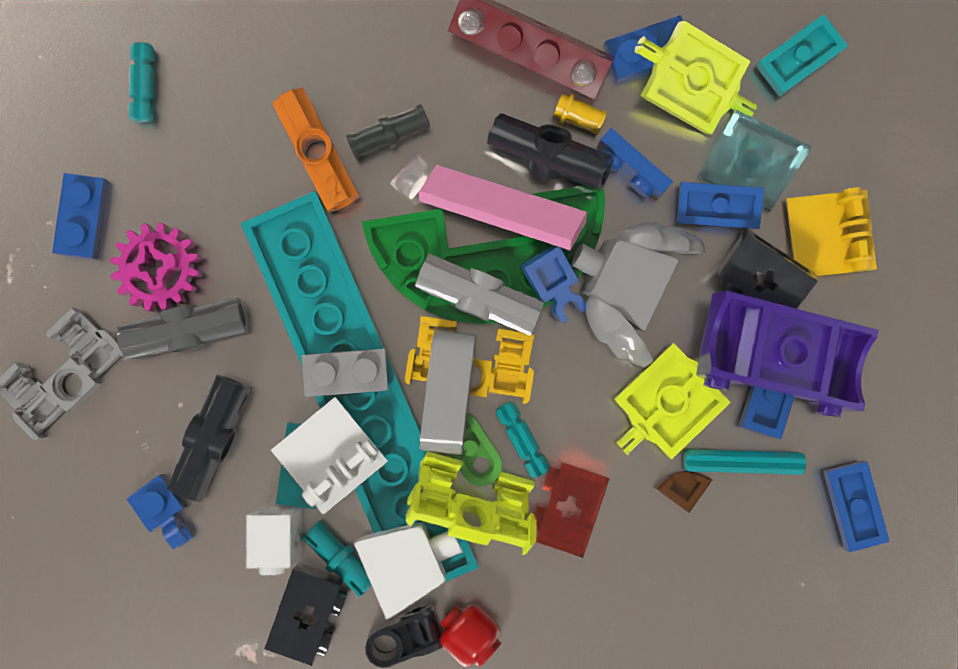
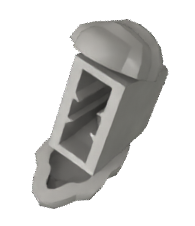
(628, 283)

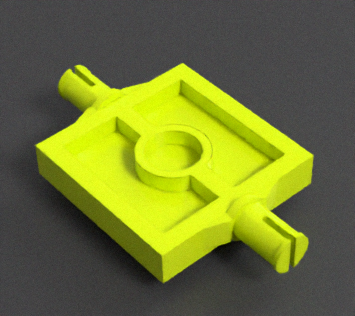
(695, 77)
(668, 403)

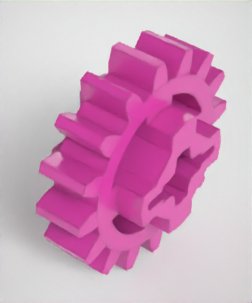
(150, 251)

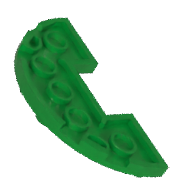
(405, 240)

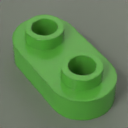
(478, 445)

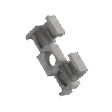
(44, 407)

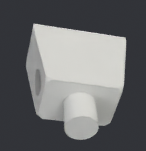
(405, 563)

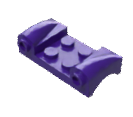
(784, 352)

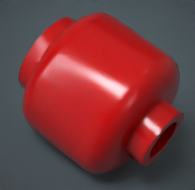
(470, 635)

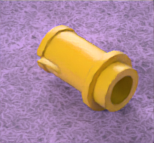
(579, 113)

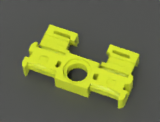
(499, 519)

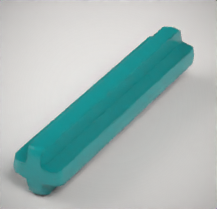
(744, 461)

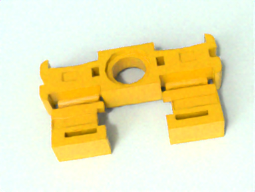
(504, 378)

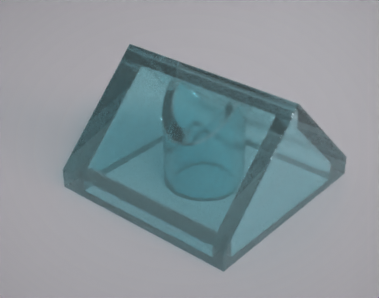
(754, 156)

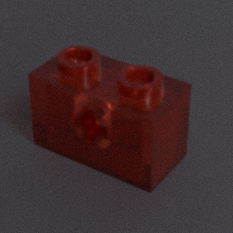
(587, 492)

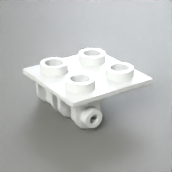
(329, 456)

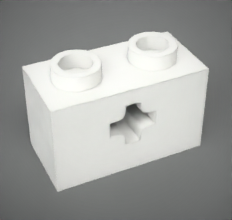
(274, 539)

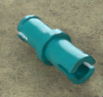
(338, 558)

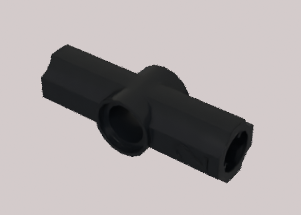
(550, 151)
(208, 438)

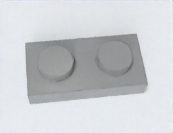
(345, 372)

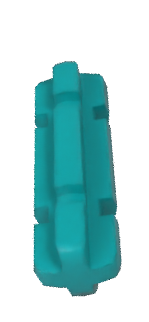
(141, 82)
(522, 439)

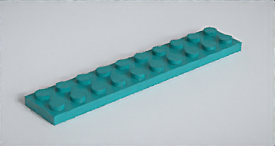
(329, 315)

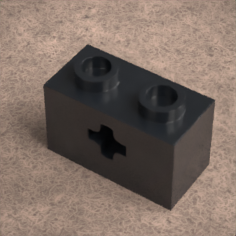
(753, 254)
(290, 633)

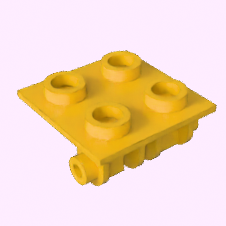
(832, 232)

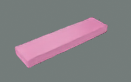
(503, 207)

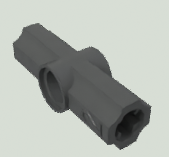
(182, 328)

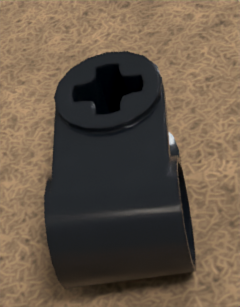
(408, 636)

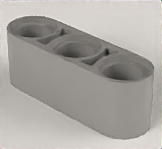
(448, 392)

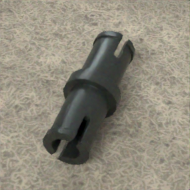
(388, 131)

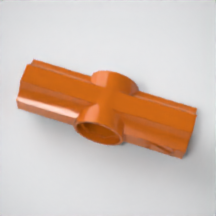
(304, 129)

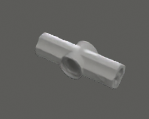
(479, 294)

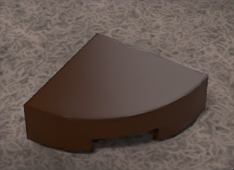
(684, 488)

